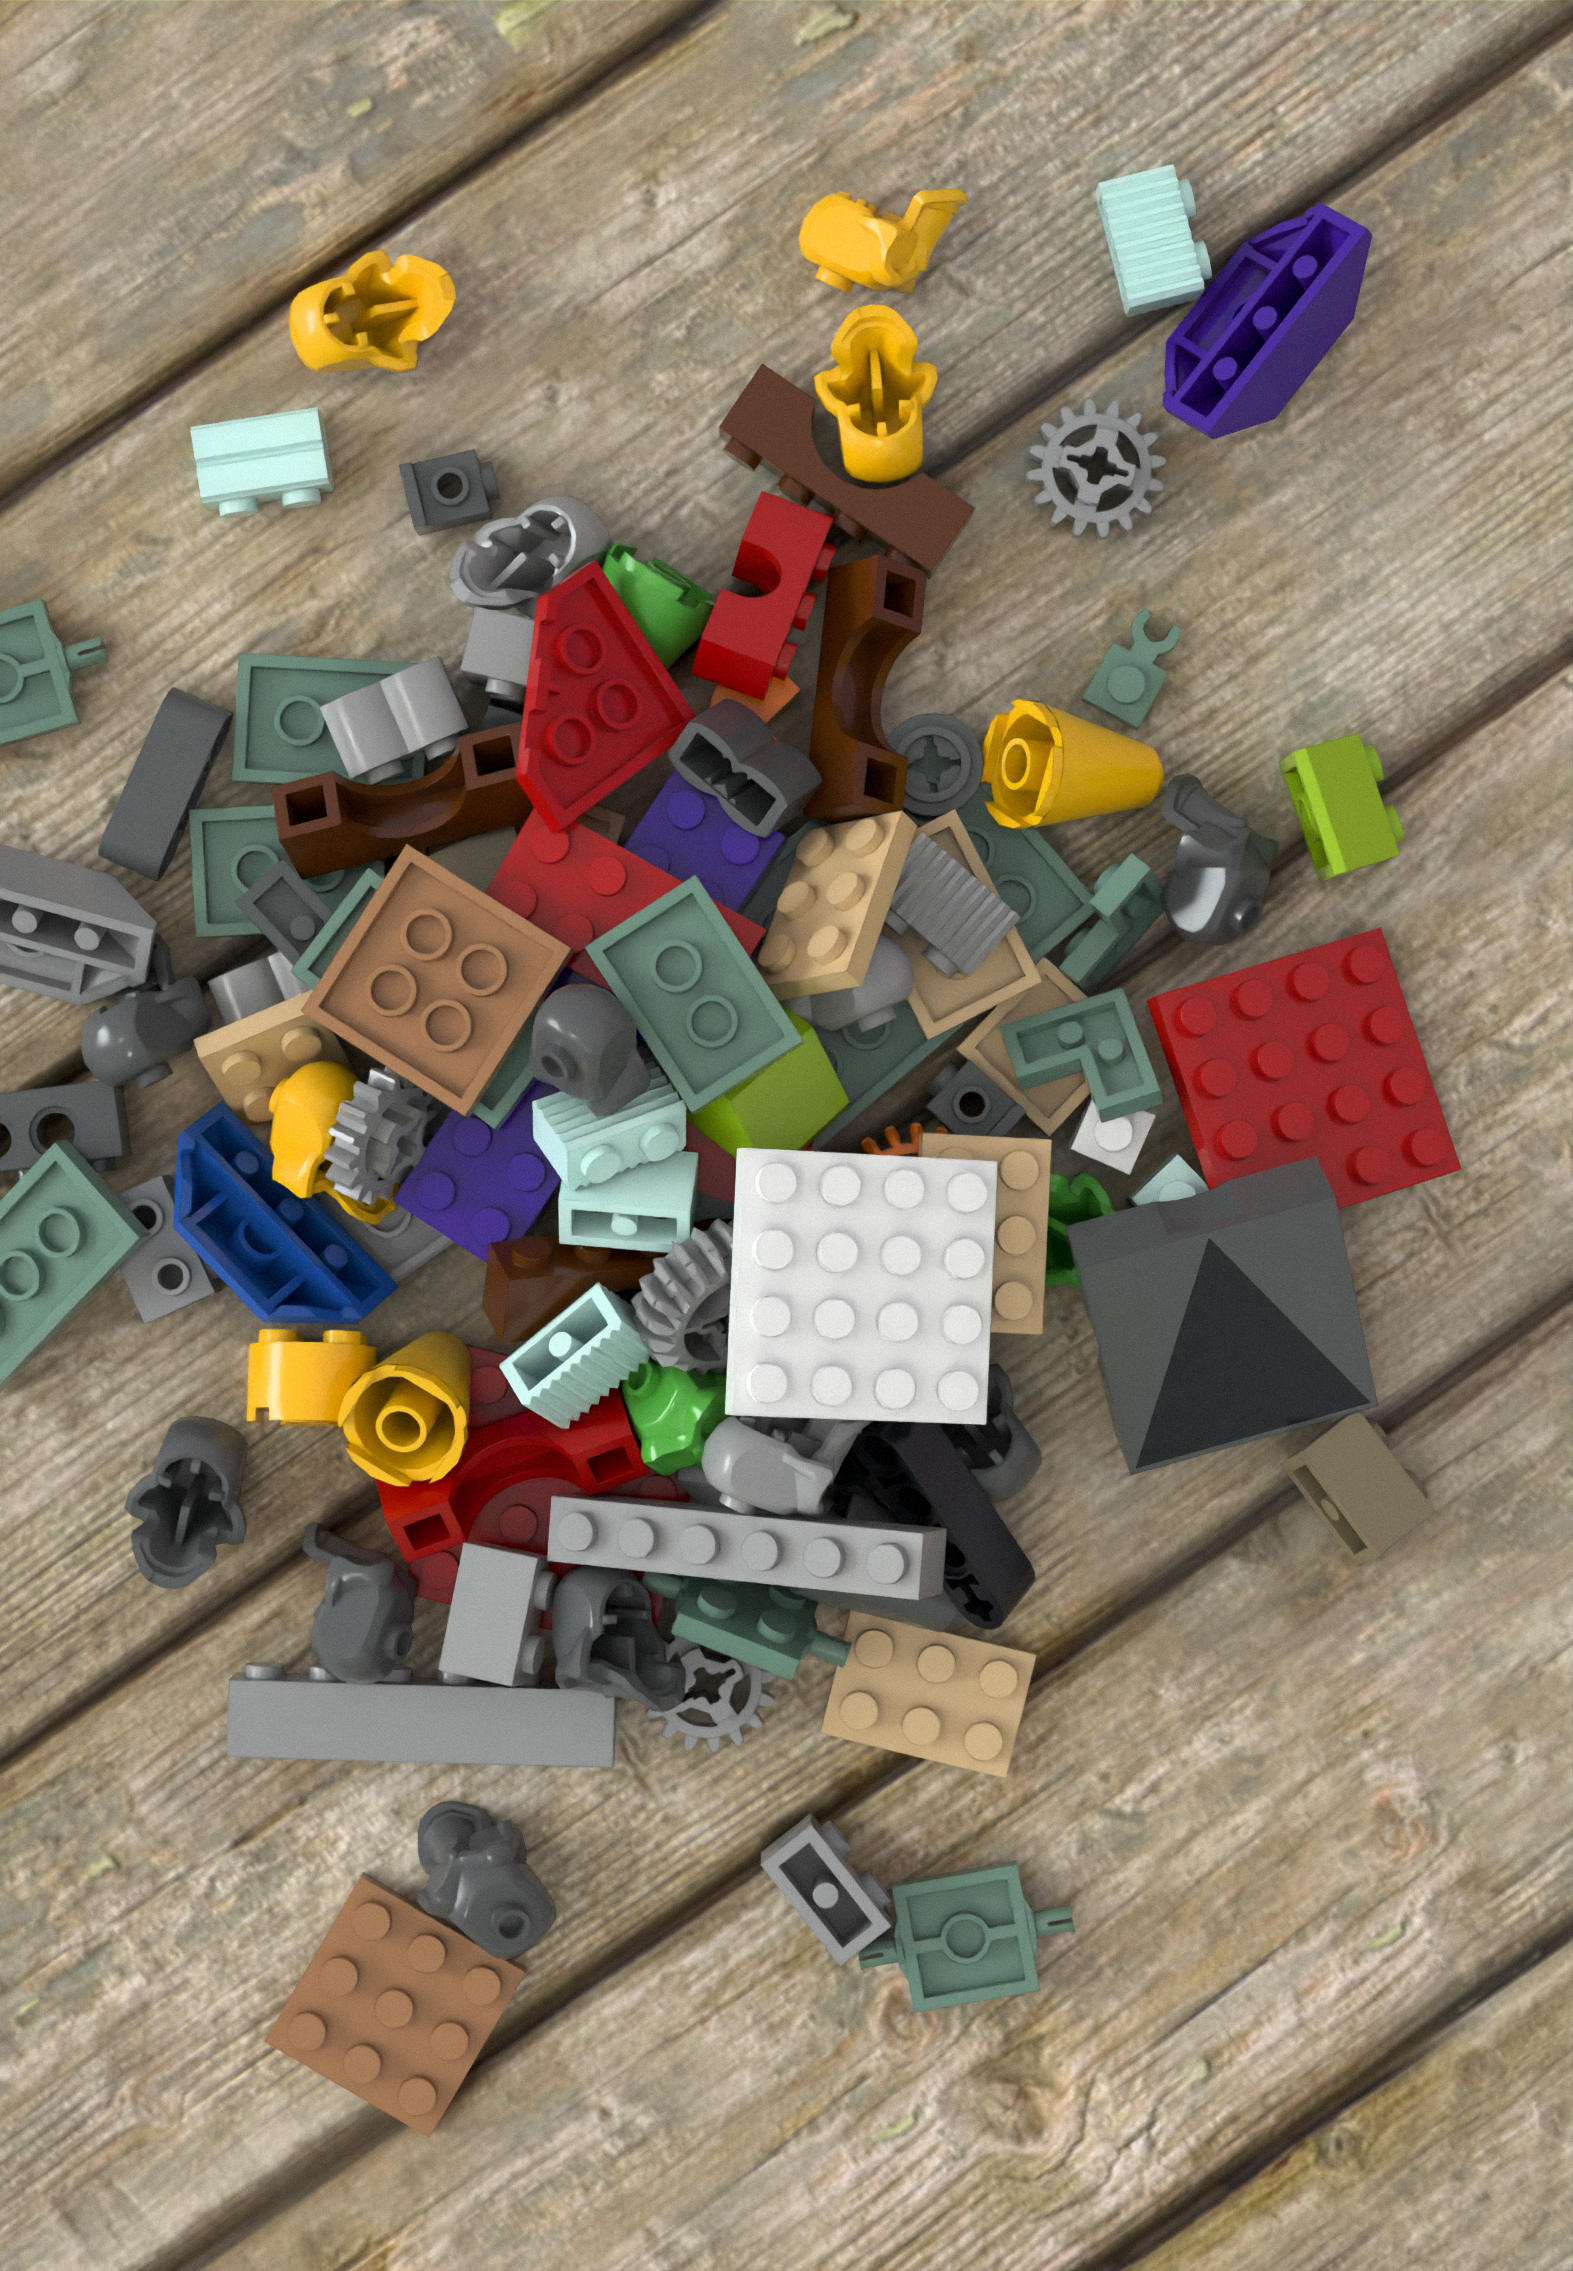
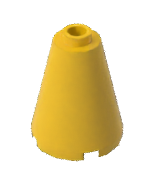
(1063, 768)
(411, 1411)

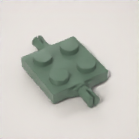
(38, 673)
(748, 1621)
(965, 1936)

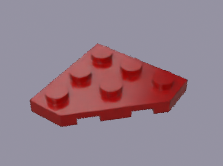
(592, 699)

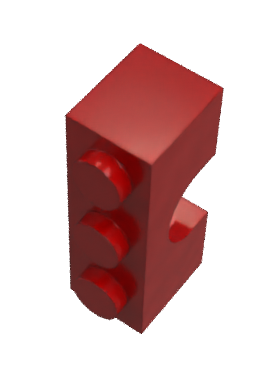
(749, 636)

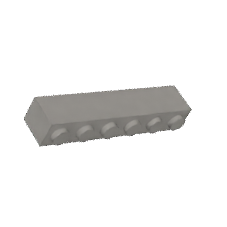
(747, 1548)
(416, 1719)

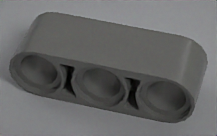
(165, 784)

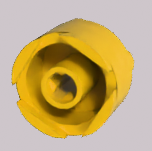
(302, 1379)

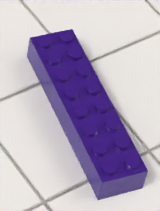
(499, 1184)

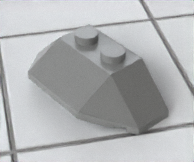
(69, 929)

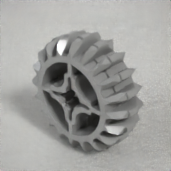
(688, 1302)

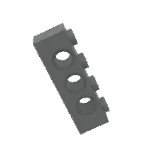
(93, 1108)

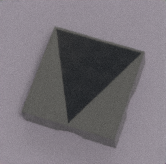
(1223, 1315)

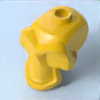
(876, 250)
(371, 314)
(877, 394)
(299, 1136)

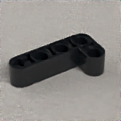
(933, 1487)

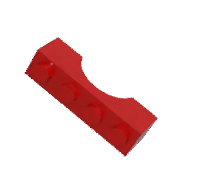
(591, 1454)

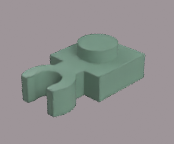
(1128, 678)

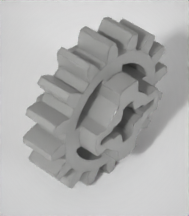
(1124, 478)
(378, 1136)
(720, 1706)

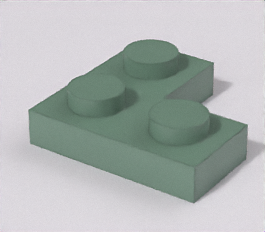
(1128, 905)
(1089, 1037)

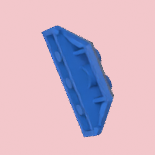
(262, 1239)

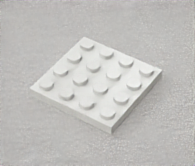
(861, 1287)

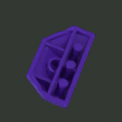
(1265, 322)

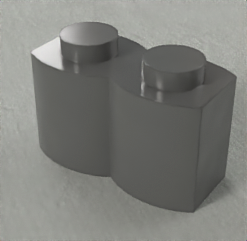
(738, 760)

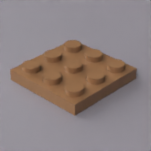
(437, 981)
(395, 2005)

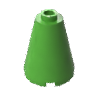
(660, 599)

